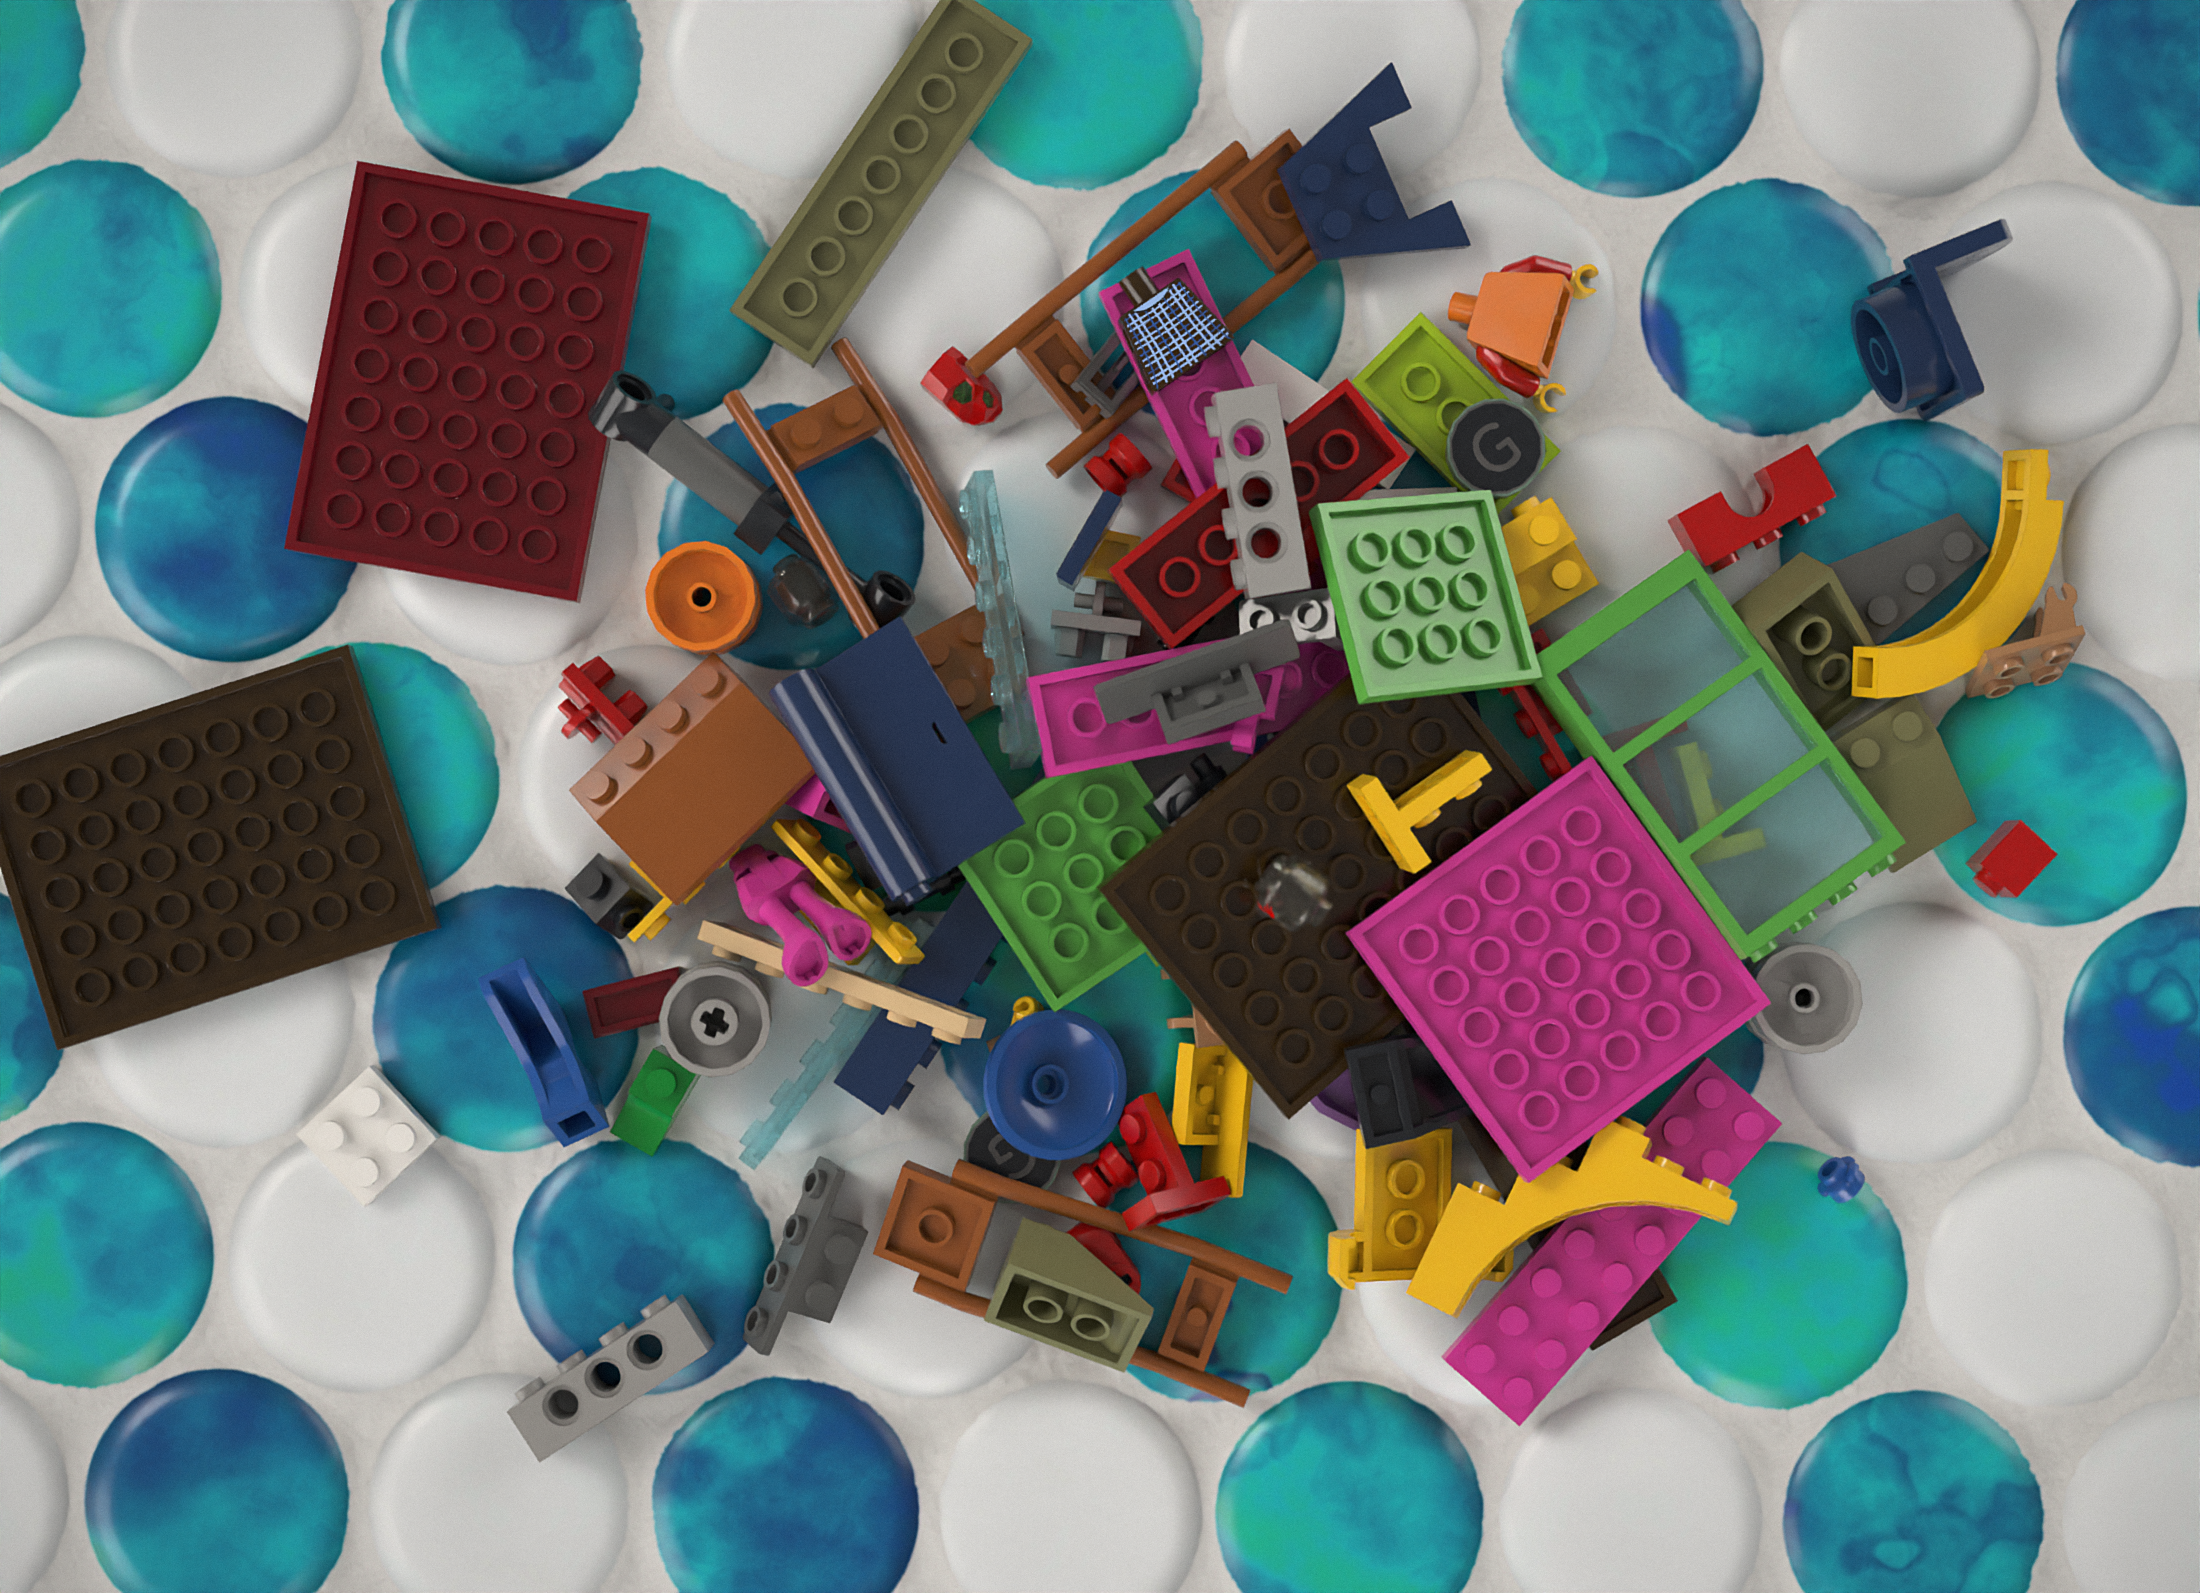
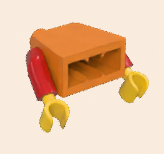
(1521, 320)

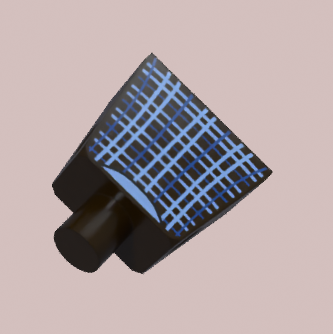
(1168, 329)

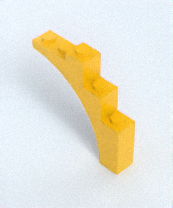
(1613, 1173)

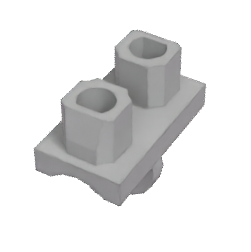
(1072, 626)

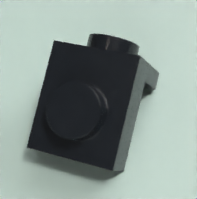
(609, 897)

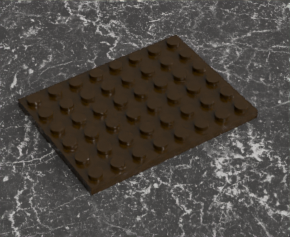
(208, 847)
(1190, 897)

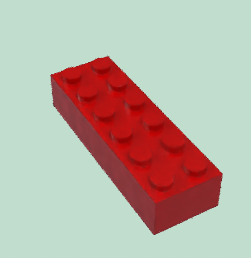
(1185, 568)

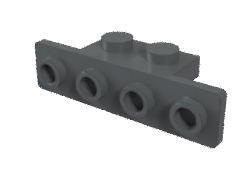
(1201, 686)
(810, 1263)

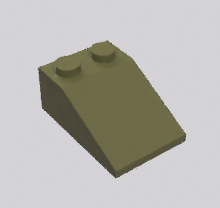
(1808, 634)
(1908, 775)
(1067, 1298)

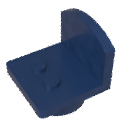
(1910, 331)

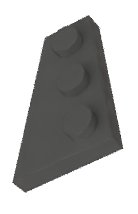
(1907, 572)

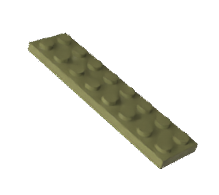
(881, 177)

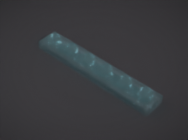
(1003, 634)
(820, 1059)

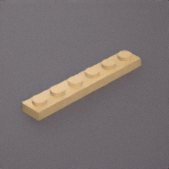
(858, 988)

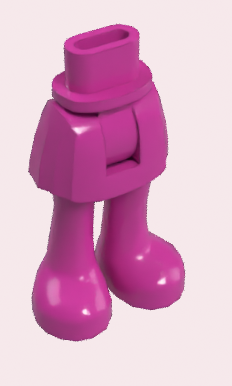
(776, 888)

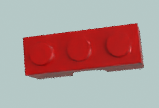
(1790, 490)

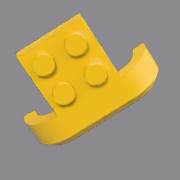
(1396, 1211)

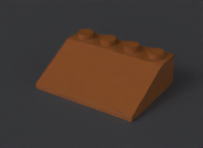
(694, 778)

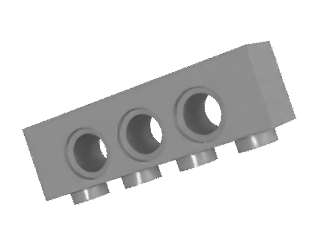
(1260, 411)
(550, 1428)

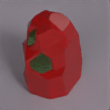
(960, 393)

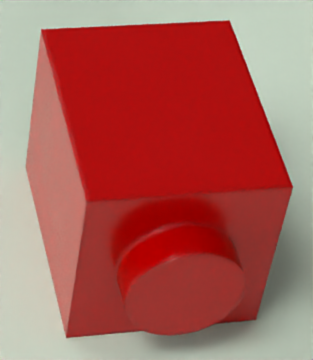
(2010, 860)

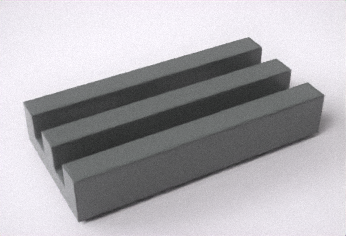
(1096, 394)

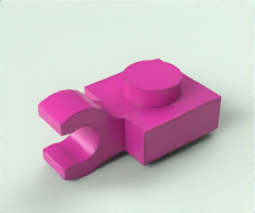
(1270, 688)

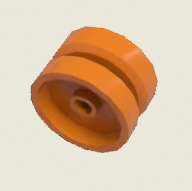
(678, 584)

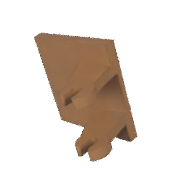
(2035, 659)

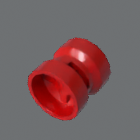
(1118, 466)
(1106, 1175)

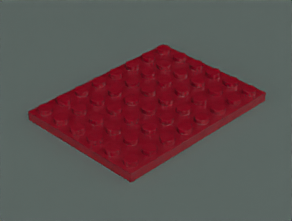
(464, 381)

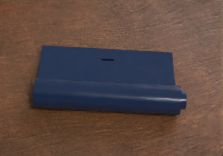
(894, 782)

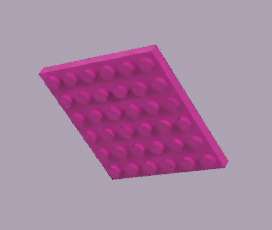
(1558, 969)

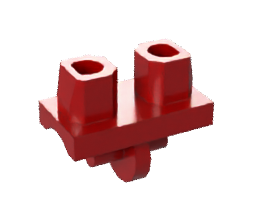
(584, 688)

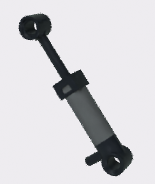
(634, 414)

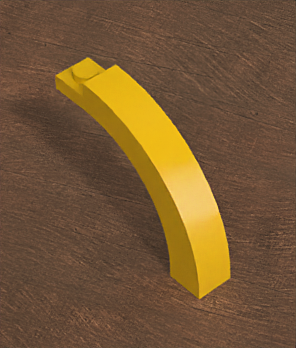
(1995, 603)

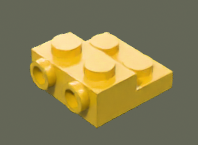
(1545, 558)

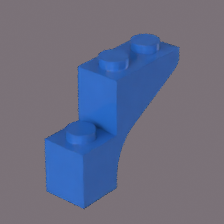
(546, 1050)

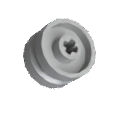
(1829, 1001)
(709, 1047)

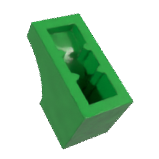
(654, 1101)

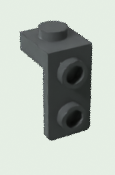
(1308, 612)

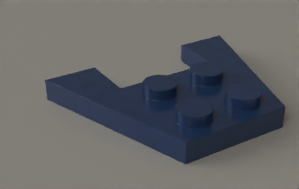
(1347, 192)

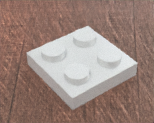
(368, 1135)

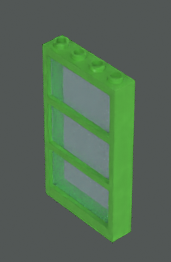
(1716, 756)

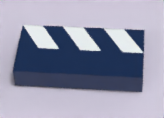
(1089, 540)

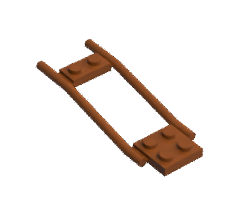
(1259, 208)
(830, 427)
(942, 1222)

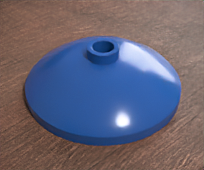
(1083, 1091)

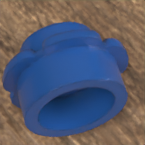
(1840, 1179)

